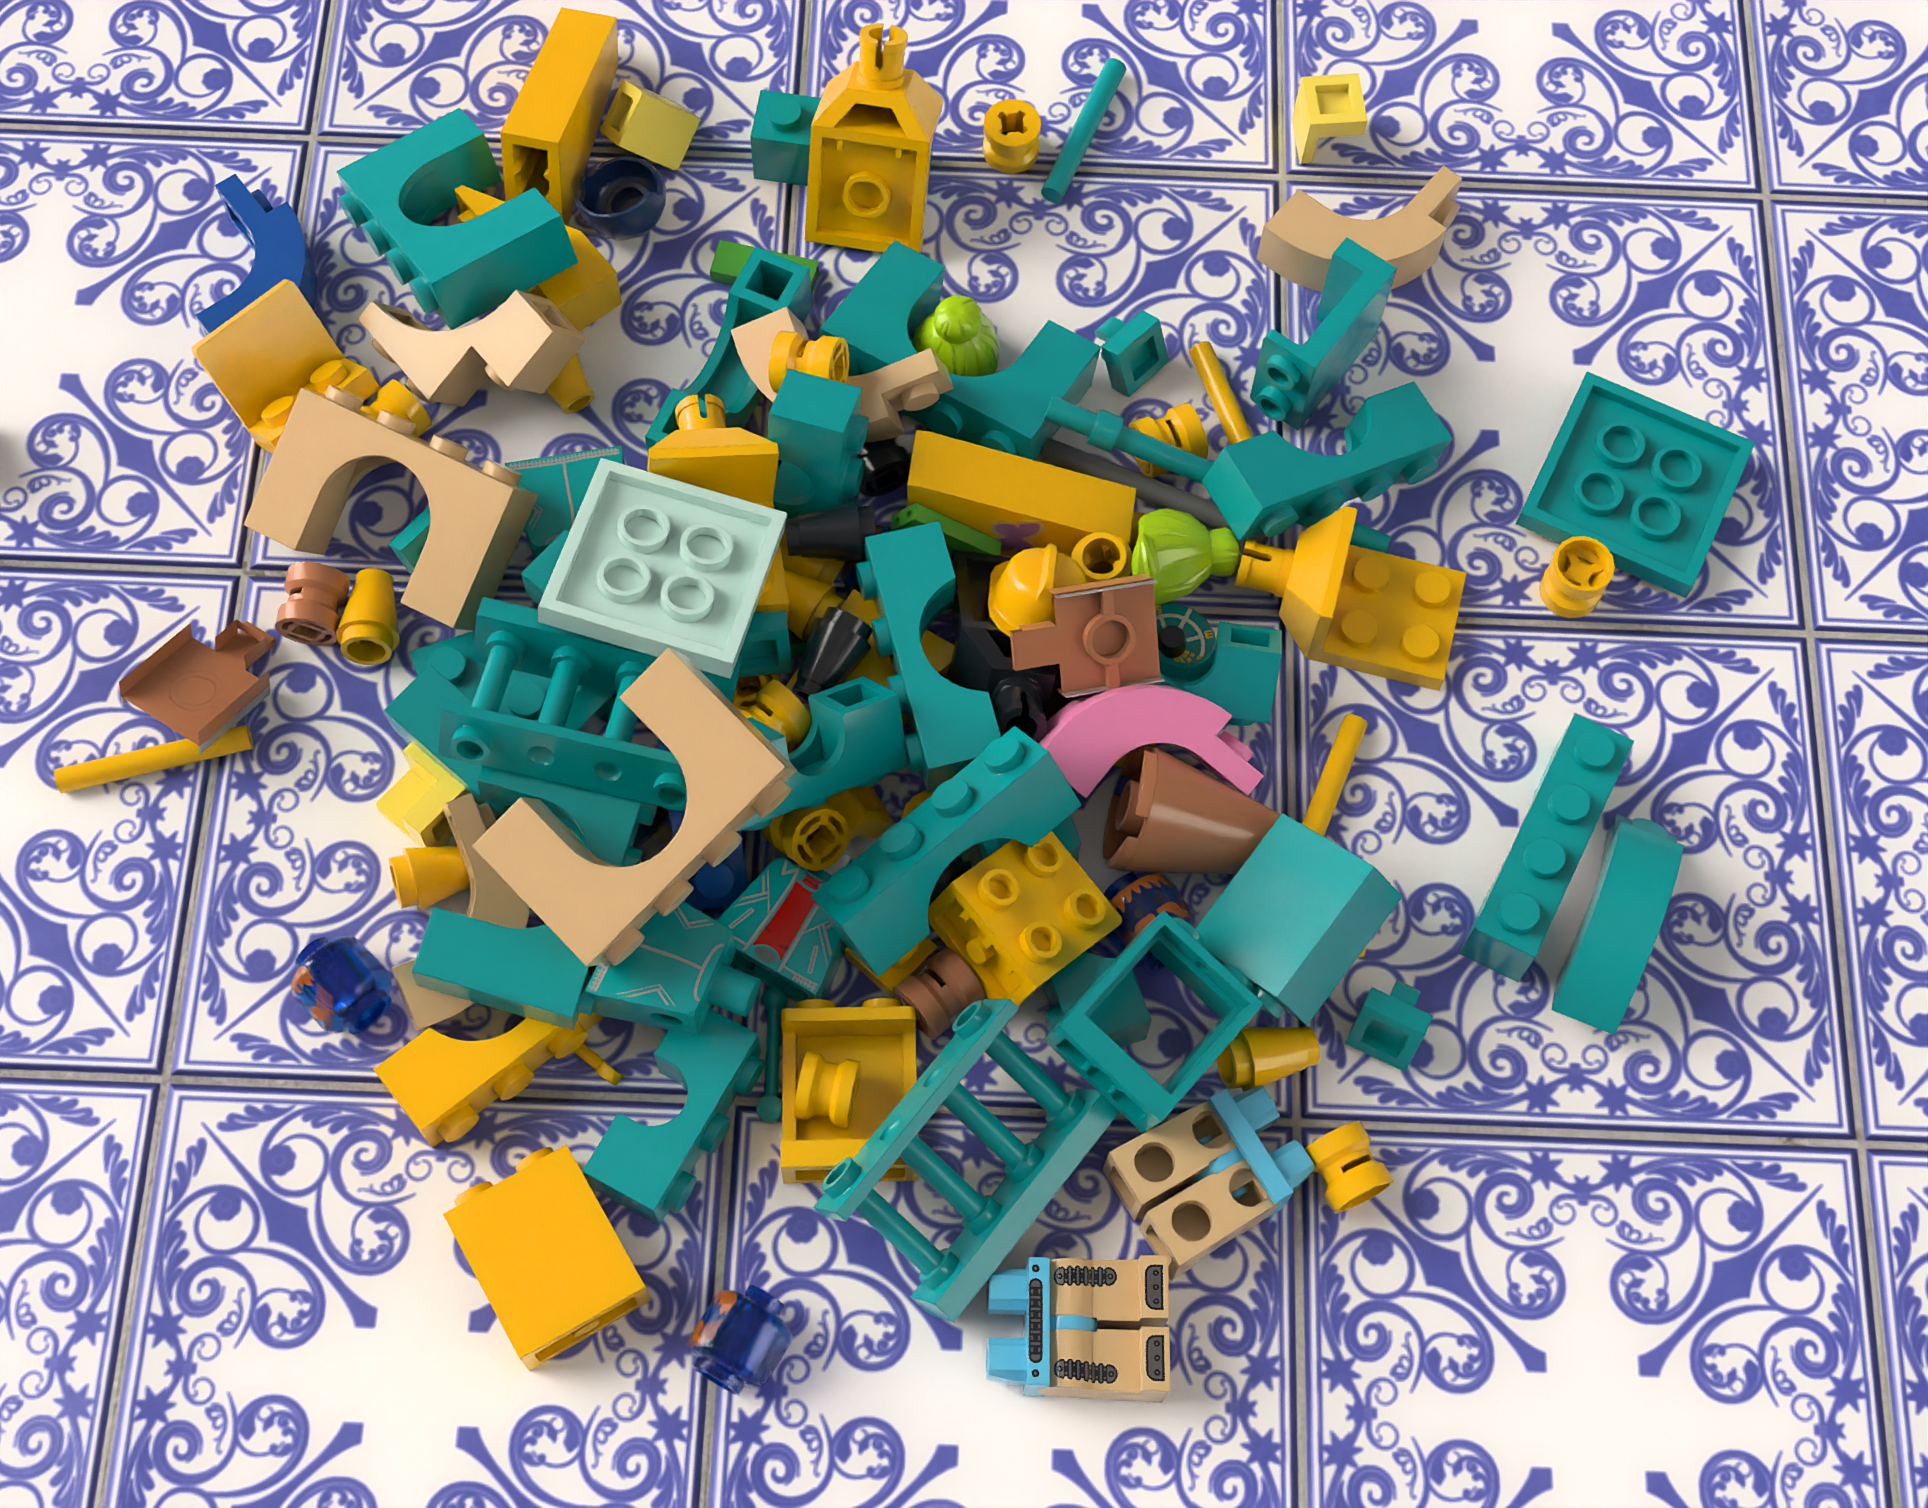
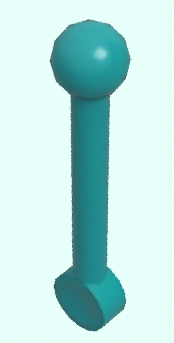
(770, 1106)

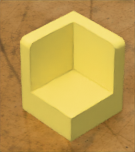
(1327, 109)
(650, 125)
(418, 799)

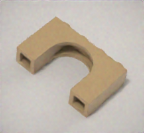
(472, 508)
(728, 779)

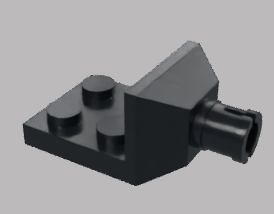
(984, 655)

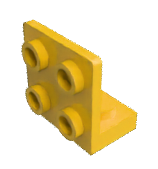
(269, 354)
(1022, 917)

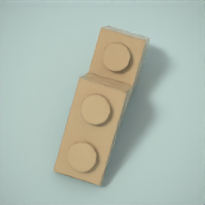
(516, 346)

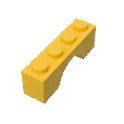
(451, 1080)

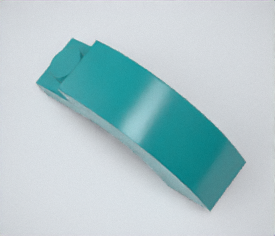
(1619, 924)

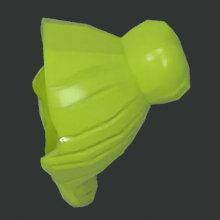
(960, 337)
(1182, 553)

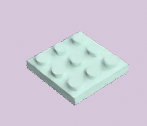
(663, 567)

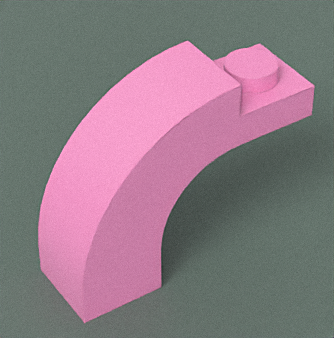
(1104, 726)

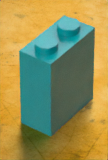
(1297, 918)

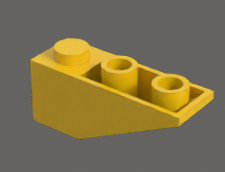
(580, 291)

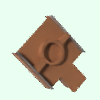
(1099, 639)
(199, 688)

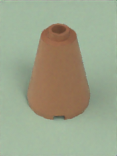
(1180, 819)

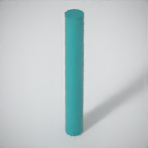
(1083, 130)

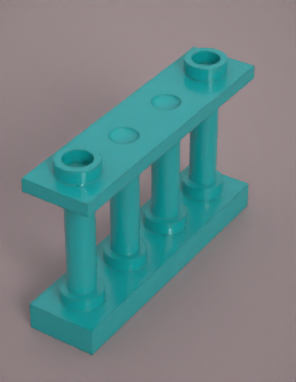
(513, 639)
(1033, 1169)

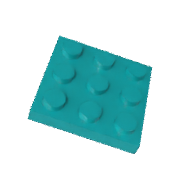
(1637, 482)

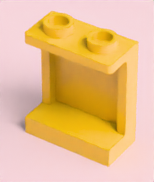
(885, 1043)
(546, 1255)

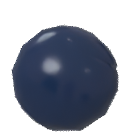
(622, 198)

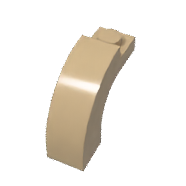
(1305, 234)
(906, 384)
(490, 901)

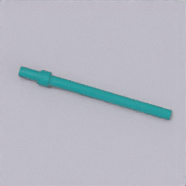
(1108, 432)

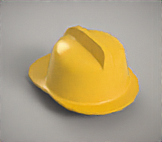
(1020, 586)

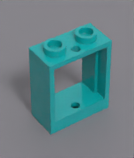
(1110, 1067)

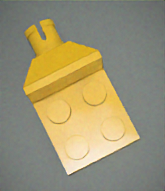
(872, 150)
(727, 463)
(1359, 603)

